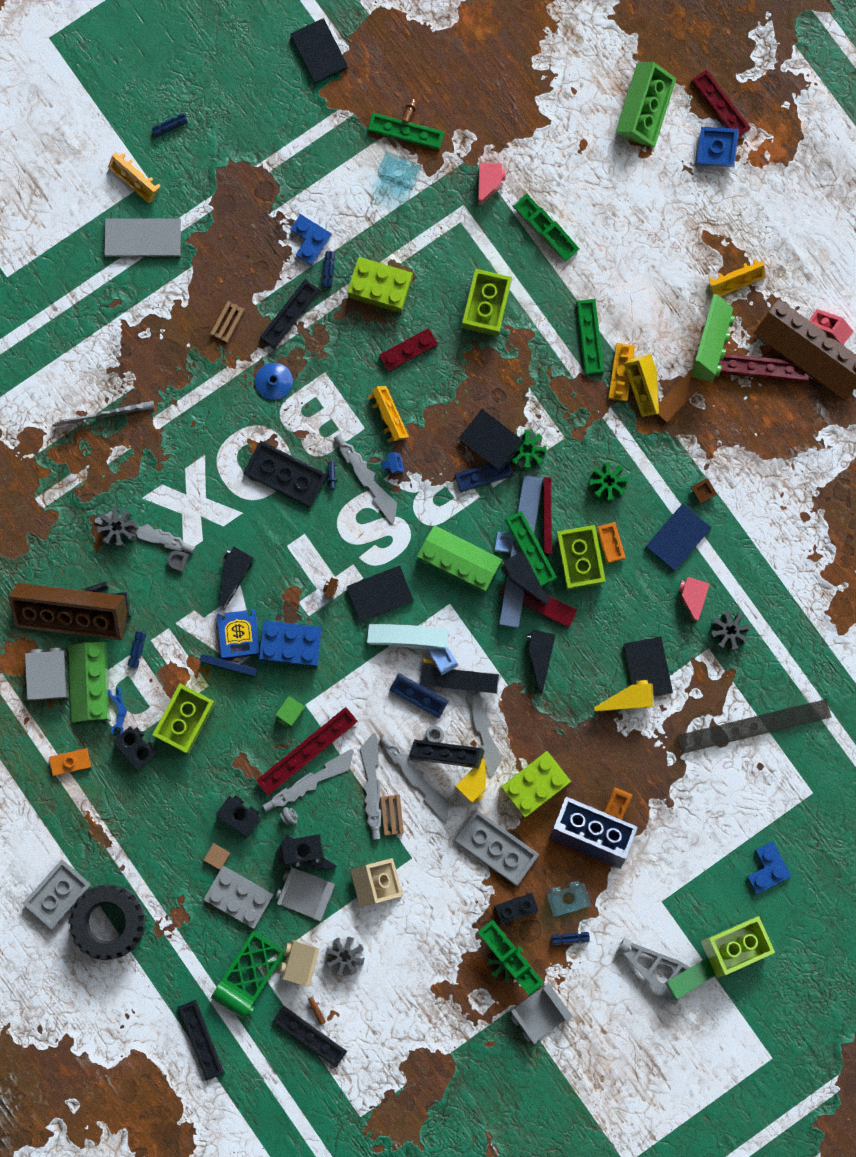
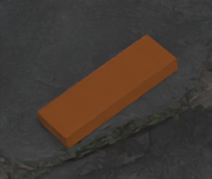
(679, 396)

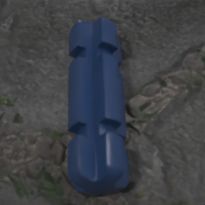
(169, 125)
(328, 269)
(136, 650)
(570, 938)

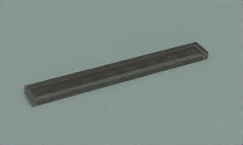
(754, 726)

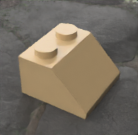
(376, 882)
(299, 962)

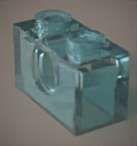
(392, 163)
(580, 899)

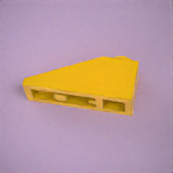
(644, 383)
(632, 697)

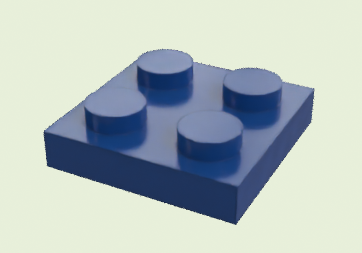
(717, 146)

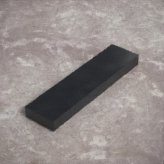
(290, 314)
(460, 680)
(446, 753)
(309, 1036)
(201, 1040)

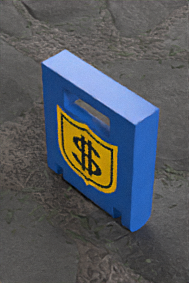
(238, 630)

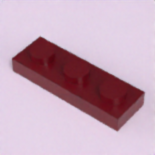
(408, 350)

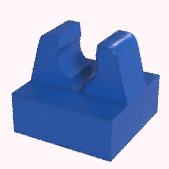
(393, 463)

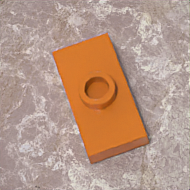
(611, 543)
(70, 762)
(618, 803)

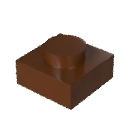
(703, 491)
(330, 588)

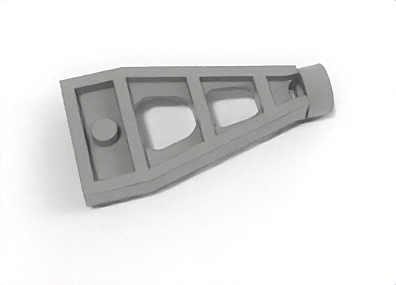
(636, 950)

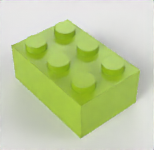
(380, 285)
(486, 302)
(580, 557)
(184, 718)
(535, 784)
(737, 947)

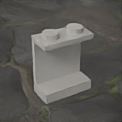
(46, 674)
(305, 893)
(540, 1013)

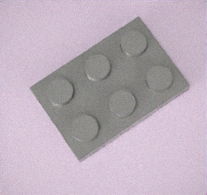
(56, 894)
(238, 897)

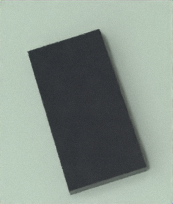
(285, 474)

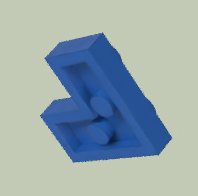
(314, 237)
(773, 871)

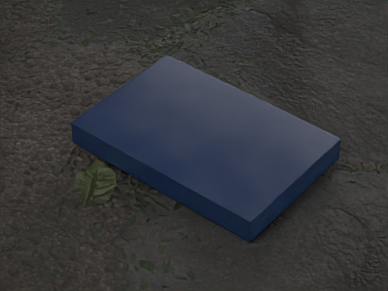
(678, 537)

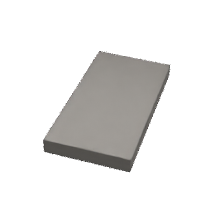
(142, 237)
(496, 847)

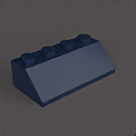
(593, 832)

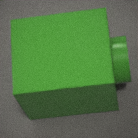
(289, 712)

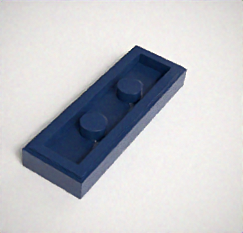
(482, 476)
(228, 665)
(418, 695)

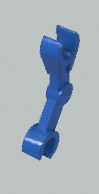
(122, 711)

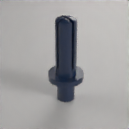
(331, 480)

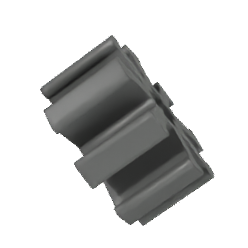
(120, 521)
(732, 637)
(340, 958)

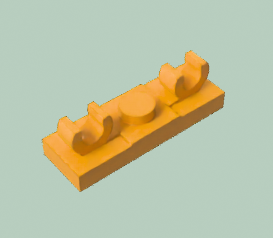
(133, 177)
(737, 278)
(619, 380)
(389, 413)

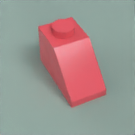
(490, 180)
(832, 325)
(693, 596)

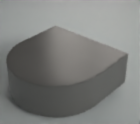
(177, 560)

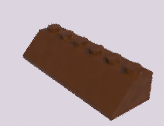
(809, 349)
(68, 611)

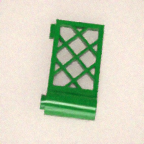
(235, 998)

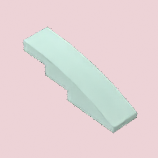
(408, 636)

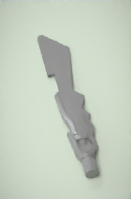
(128, 409)
(366, 477)
(155, 536)
(482, 722)
(415, 776)
(309, 782)
(372, 787)

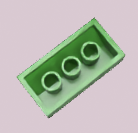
(646, 104)
(713, 339)
(459, 559)
(89, 682)

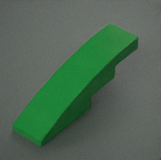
(545, 227)
(511, 958)

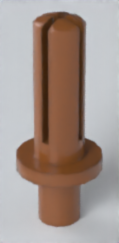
(410, 108)
(314, 1006)

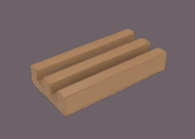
(234, 307)
(394, 831)

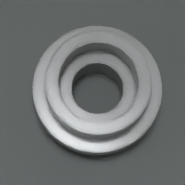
(434, 729)
(289, 816)

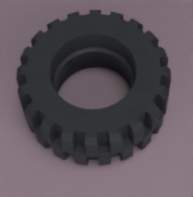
(81, 914)

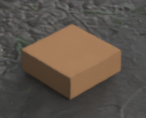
(217, 856)

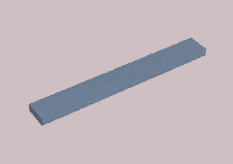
(514, 595)

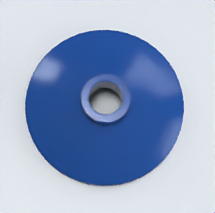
(275, 390)

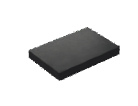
(319, 50)
(491, 440)
(380, 593)
(648, 662)

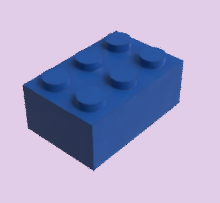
(290, 643)

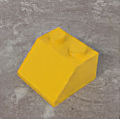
(473, 784)

